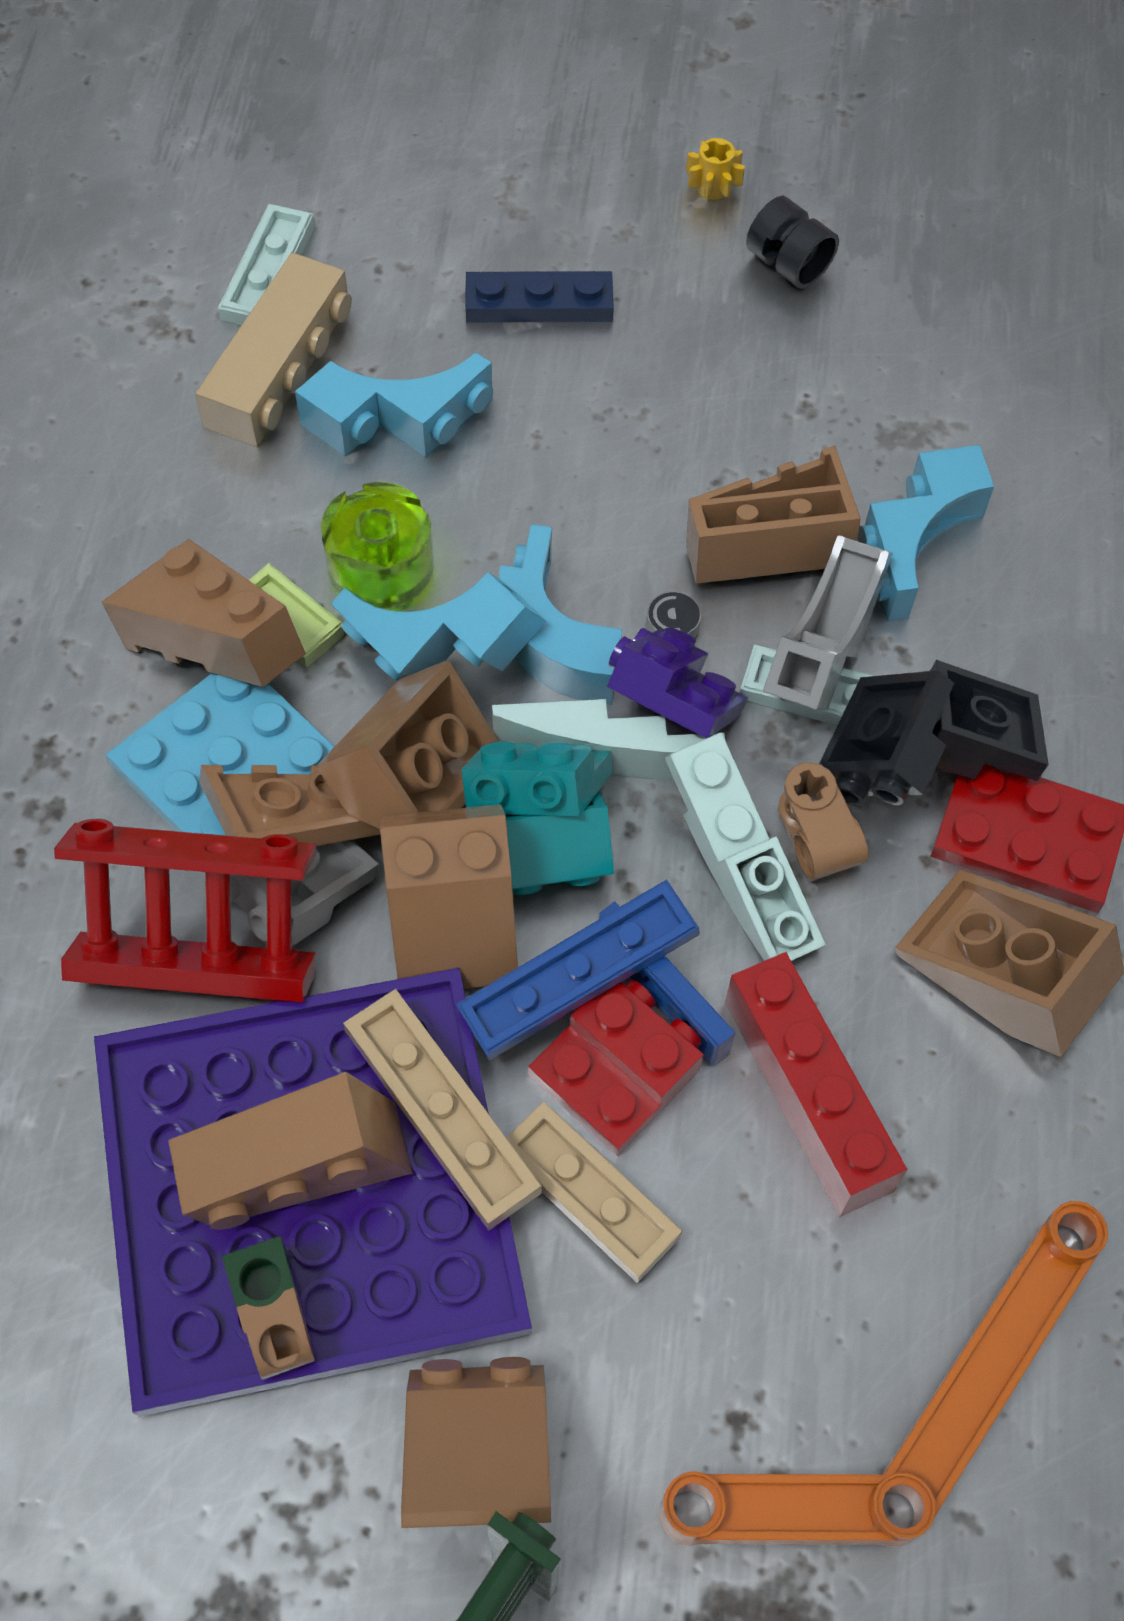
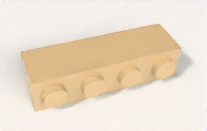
(273, 349)

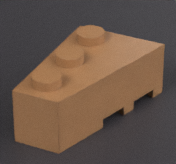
(772, 524)
(289, 1152)

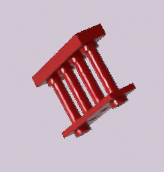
(181, 965)

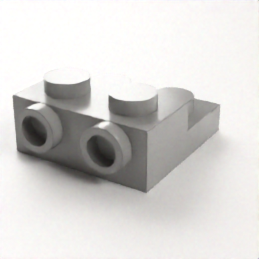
(333, 876)

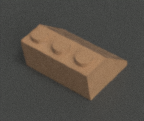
(409, 748)

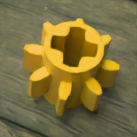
(715, 168)

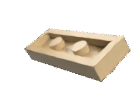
(594, 1193)

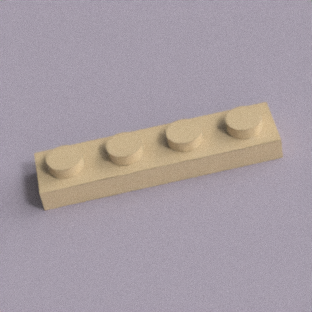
(443, 1109)

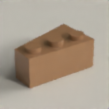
(206, 614)

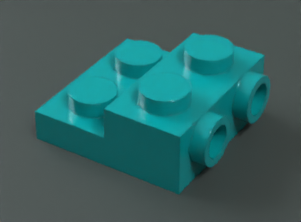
(535, 780)

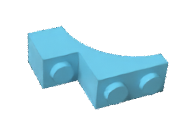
(420, 412)
(941, 493)
(481, 624)

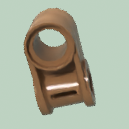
(820, 823)

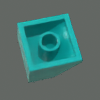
(559, 848)

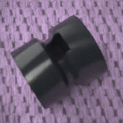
(792, 242)

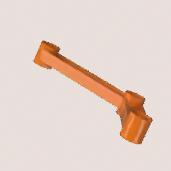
(941, 1441)

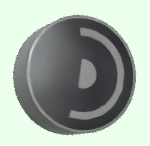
(674, 611)

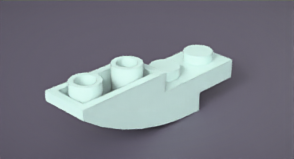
(740, 853)

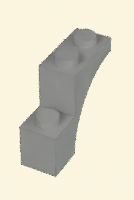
(831, 626)

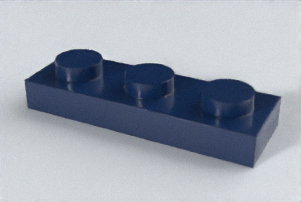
(539, 296)

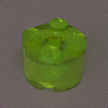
(378, 545)

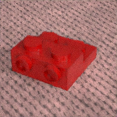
(618, 1064)

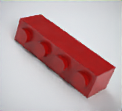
(814, 1084)

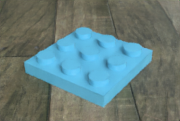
(213, 725)

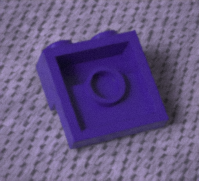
(665, 676)

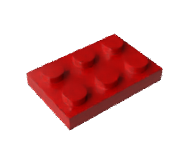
(1033, 835)

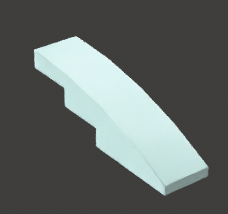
(634, 742)

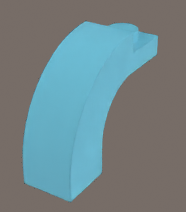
(563, 652)

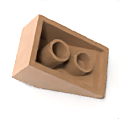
(450, 893)
(1016, 958)
(475, 1444)

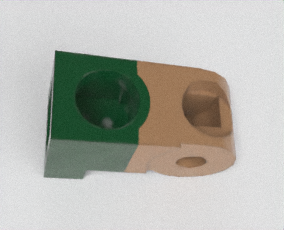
(269, 1306)

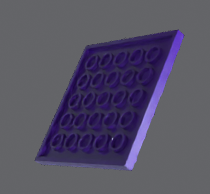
(375, 1268)

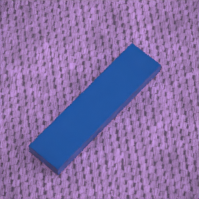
(578, 969)

